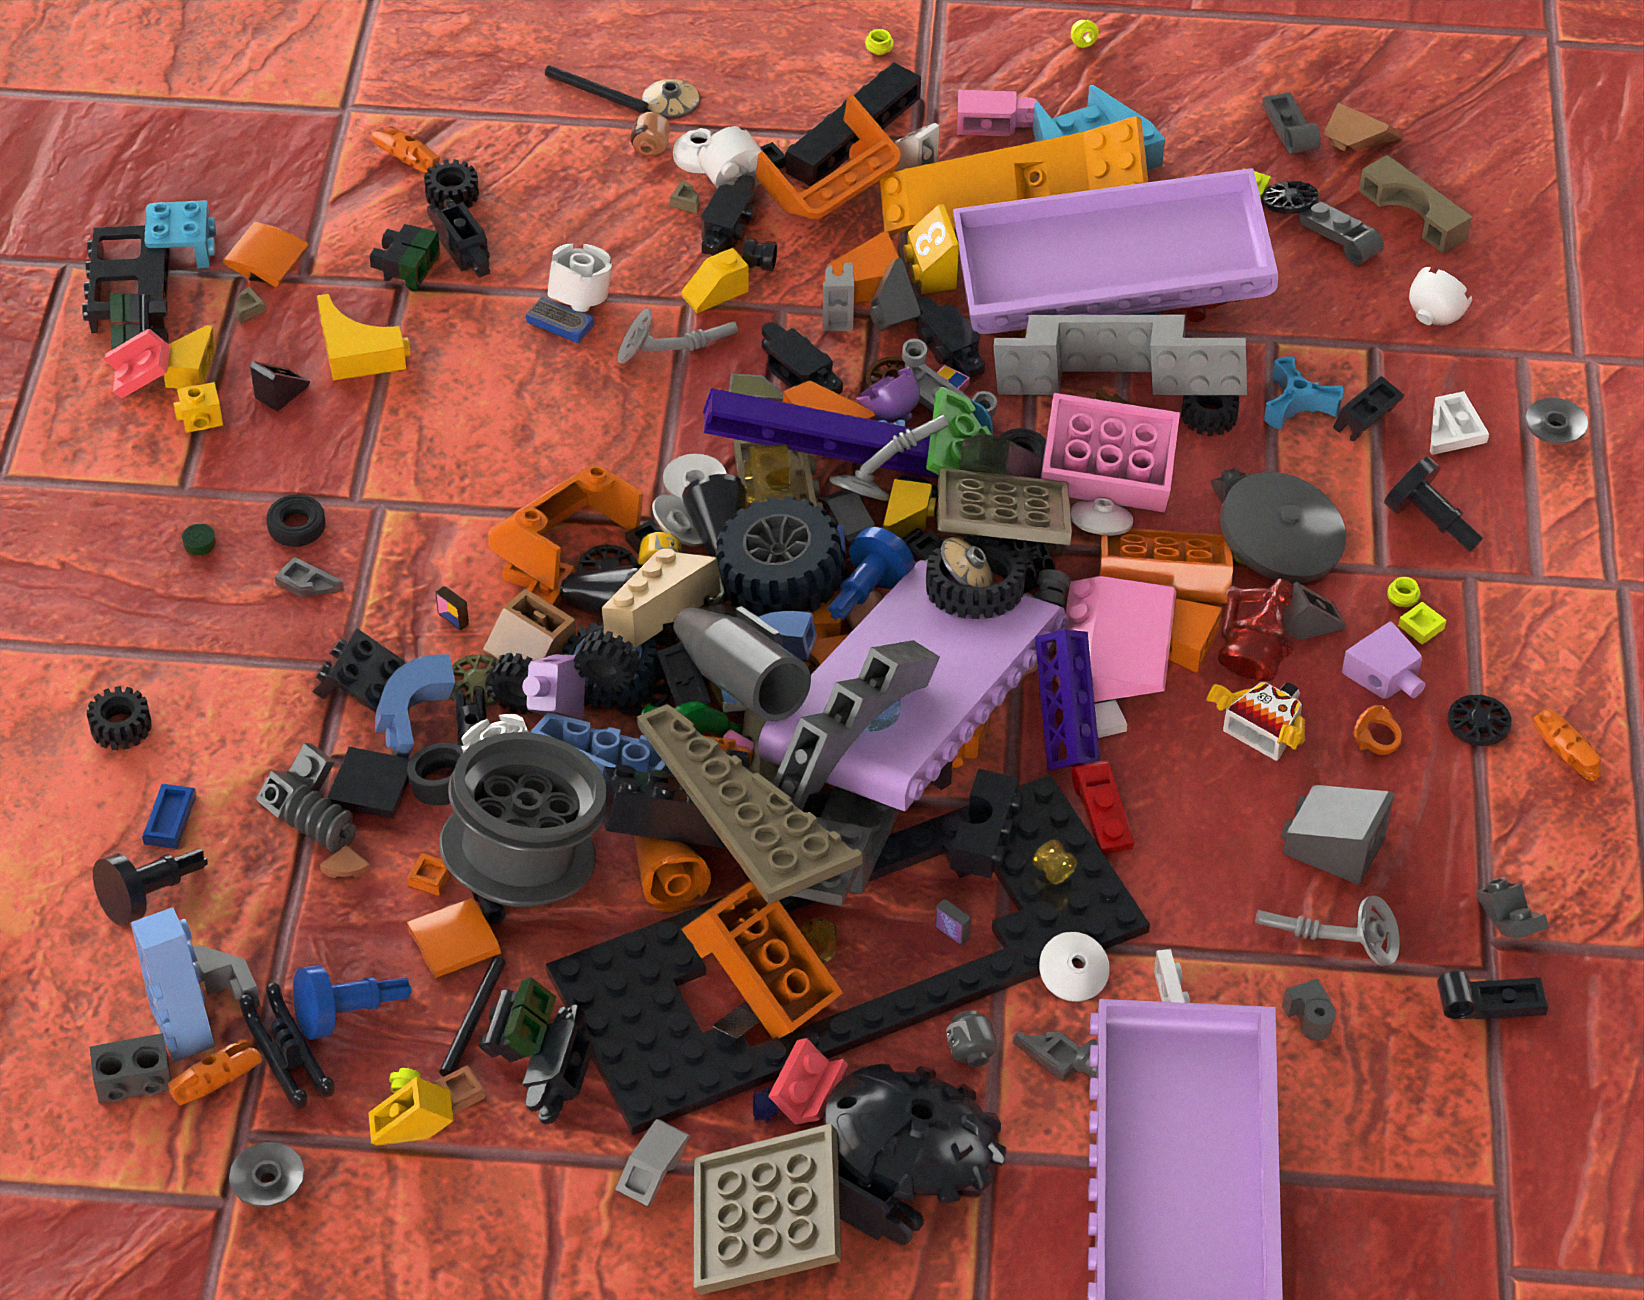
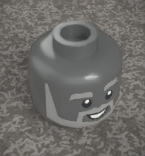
(971, 1039)

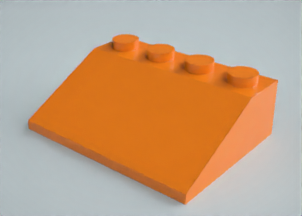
(1190, 562)

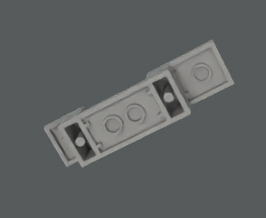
(1119, 345)

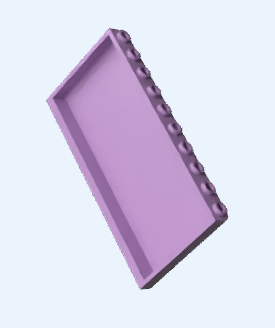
(1116, 250)
(973, 675)
(1184, 1152)

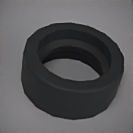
(426, 761)

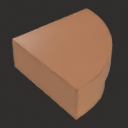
(344, 864)

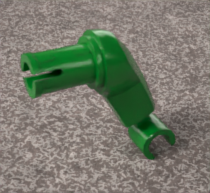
(704, 718)

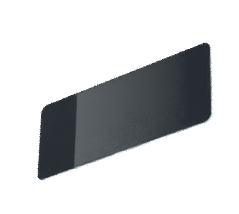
(738, 1021)

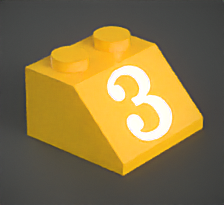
(933, 252)

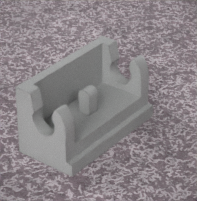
(838, 299)

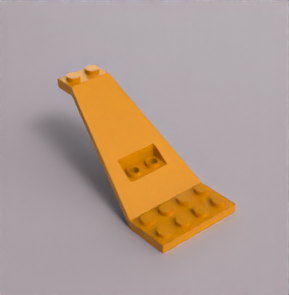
(1066, 164)

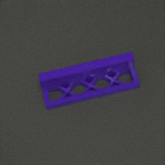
(1073, 697)

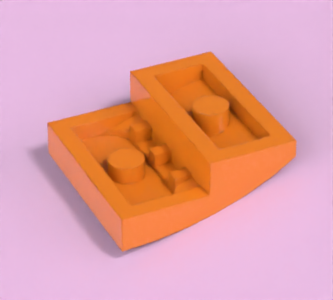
(266, 253)
(453, 937)

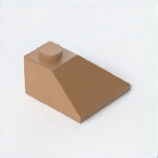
(1358, 130)

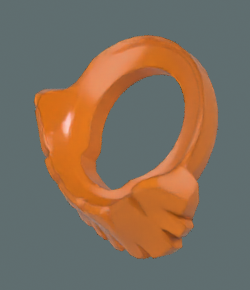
(1363, 737)

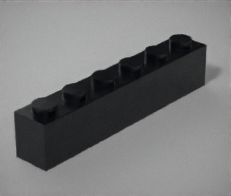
(830, 141)

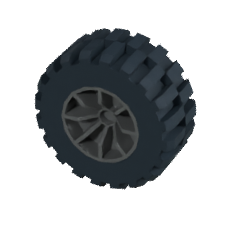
(780, 556)

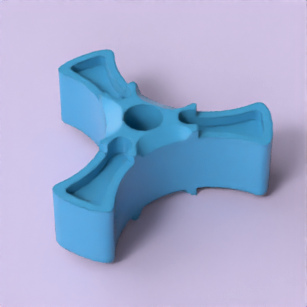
(1299, 395)

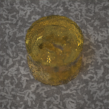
(1054, 861)
(823, 932)

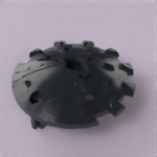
(913, 1132)

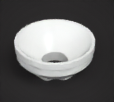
(687, 152)

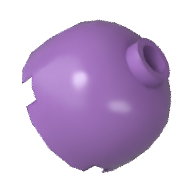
(891, 397)

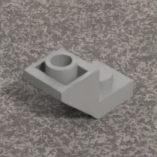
(224, 970)
(651, 1160)

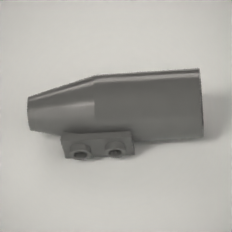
(745, 660)

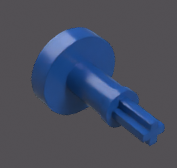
(878, 561)
(319, 1001)

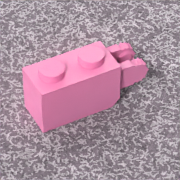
(993, 112)

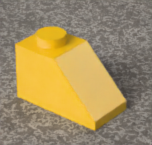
(717, 281)
(190, 359)
(909, 507)
(411, 1113)

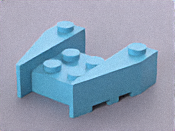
(1100, 111)

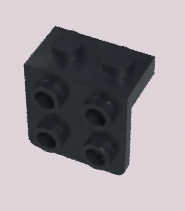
(358, 668)

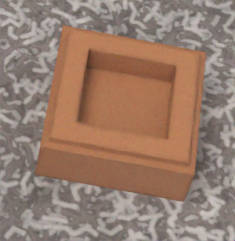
(464, 1088)

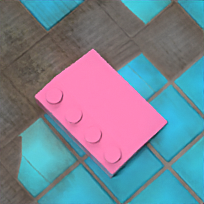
(1111, 451)
(1126, 633)

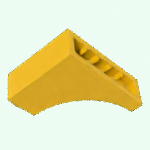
(357, 347)

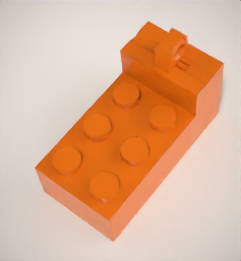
(765, 959)

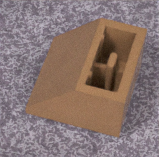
(529, 628)

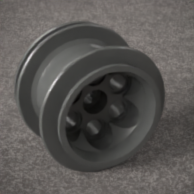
(523, 819)

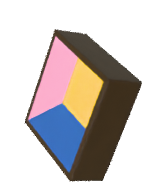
(452, 607)

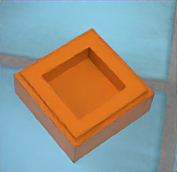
(429, 874)

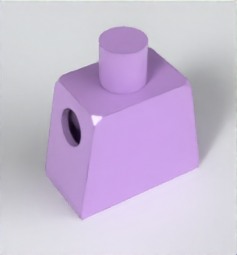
(1385, 663)
(555, 687)

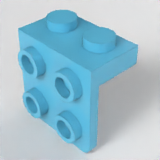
(181, 226)

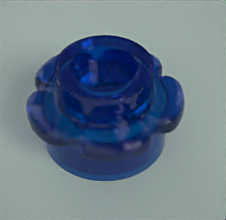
(763, 1106)

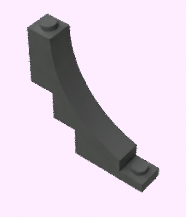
(854, 703)

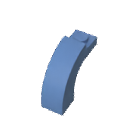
(797, 635)
(414, 682)

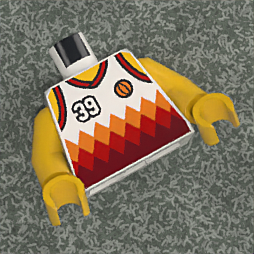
(1262, 716)

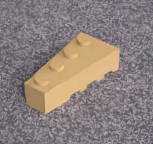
(659, 593)

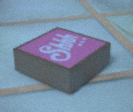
(953, 922)

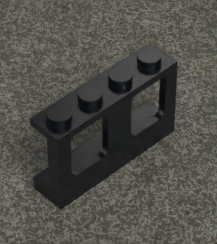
(148, 269)

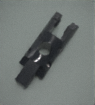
(469, 715)

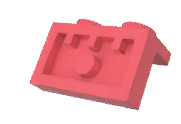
(138, 362)
(806, 1083)

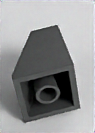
(1339, 829)

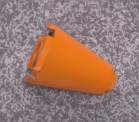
(670, 873)

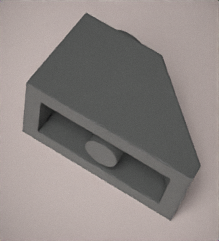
(894, 298)
(1311, 614)

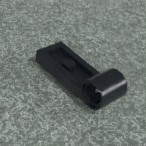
(1490, 998)

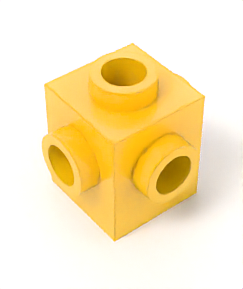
(198, 407)

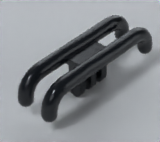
(288, 1048)

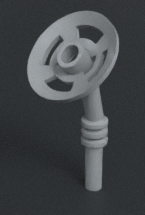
(639, 338)
(863, 479)
(1368, 933)

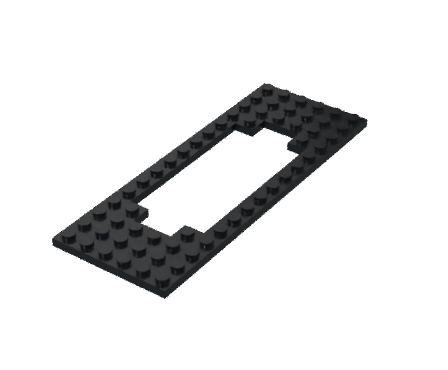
(665, 1065)

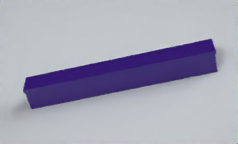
(809, 430)

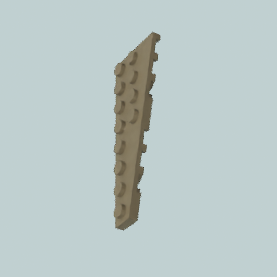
(754, 819)

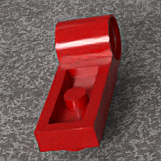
(1103, 806)

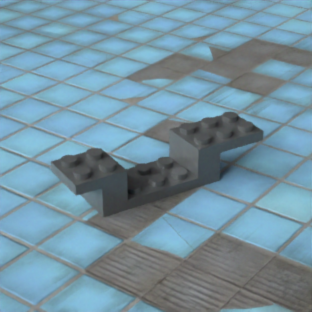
(862, 826)

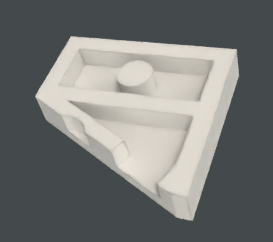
(1455, 424)

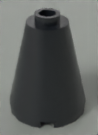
(713, 505)
(594, 588)

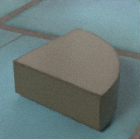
(685, 198)
(249, 305)

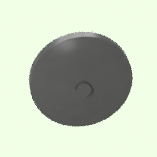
(1282, 527)

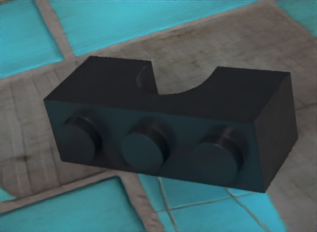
(980, 845)

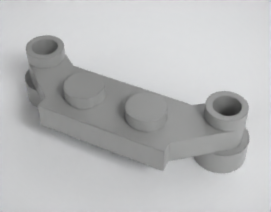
(914, 355)

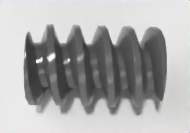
(318, 818)

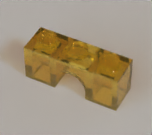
(768, 472)

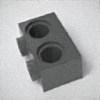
(128, 1063)

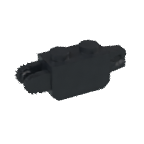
(728, 215)
(461, 236)
(949, 337)
(796, 359)
(559, 1066)
(875, 1209)

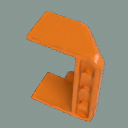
(869, 162)
(520, 534)

